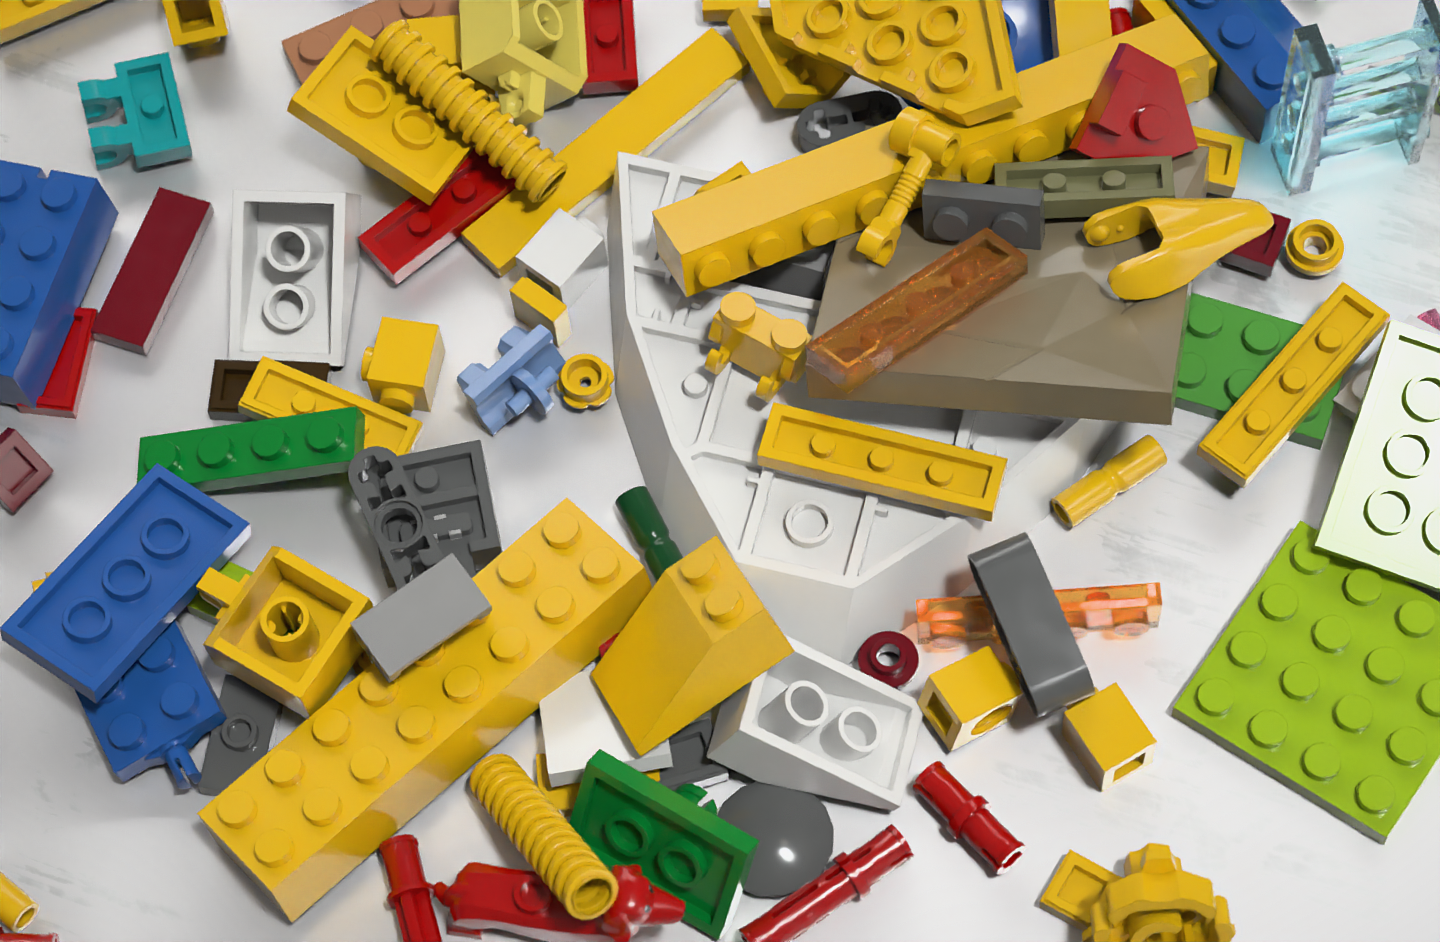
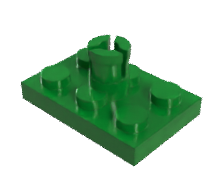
(665, 832)

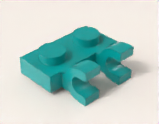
(152, 111)

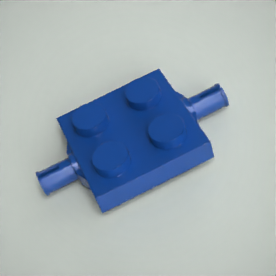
(157, 710)

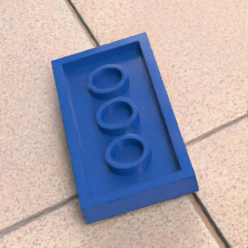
(125, 582)

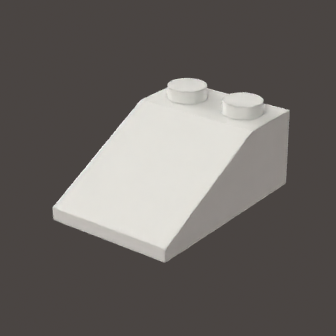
(293, 274)
(820, 730)

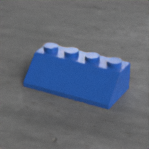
(1251, 51)

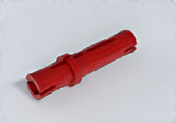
(843, 881)

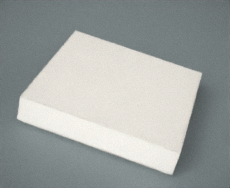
(582, 722)

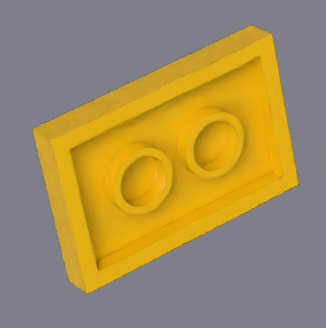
(379, 119)

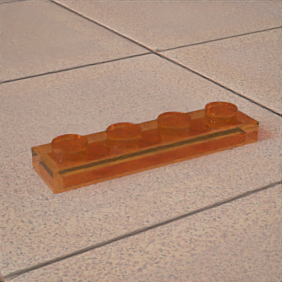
(916, 310)
(1118, 608)

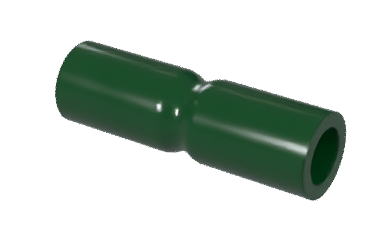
(648, 530)

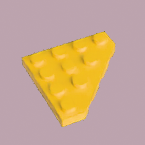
(927, 51)

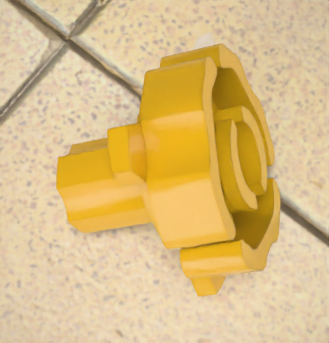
(1159, 904)

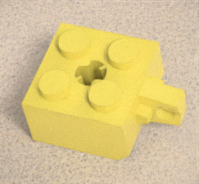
(525, 52)

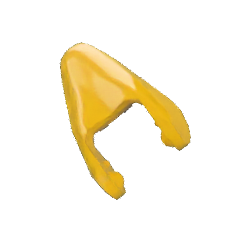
(1192, 237)

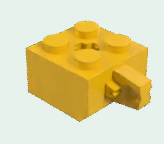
(262, 607)

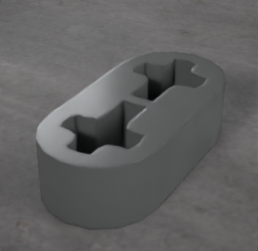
(844, 117)

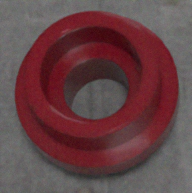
(897, 674)

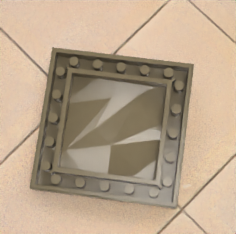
(1040, 345)

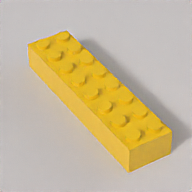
(394, 746)

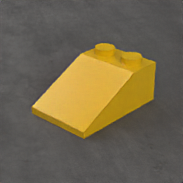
(688, 647)

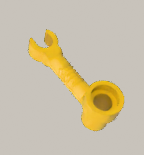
(924, 143)

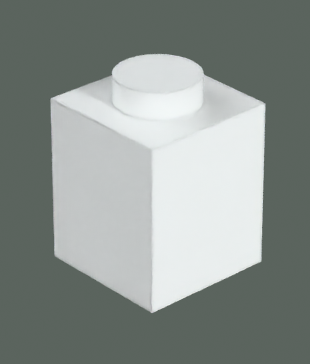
(564, 256)

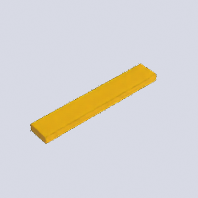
(631, 127)

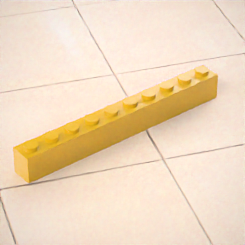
(850, 180)

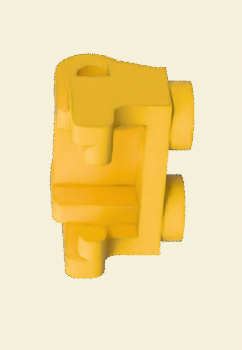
(757, 343)

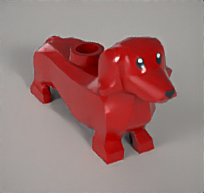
(524, 905)

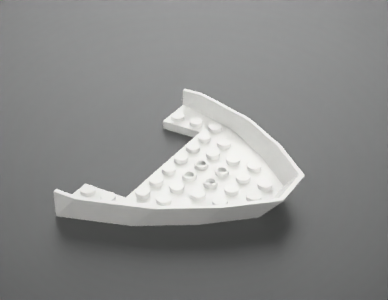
(816, 552)

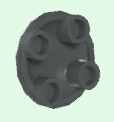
(792, 835)

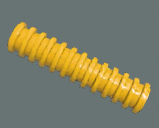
(468, 110)
(543, 837)

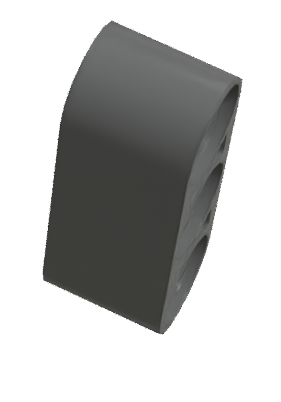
(1031, 624)

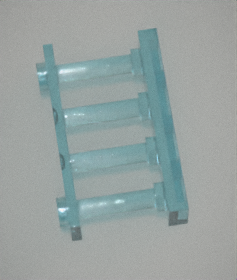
(1316, 82)

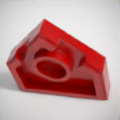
(1136, 111)

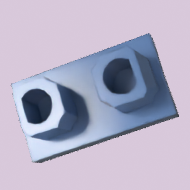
(516, 380)

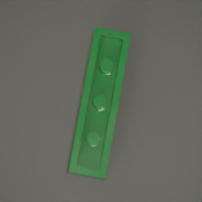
(258, 449)

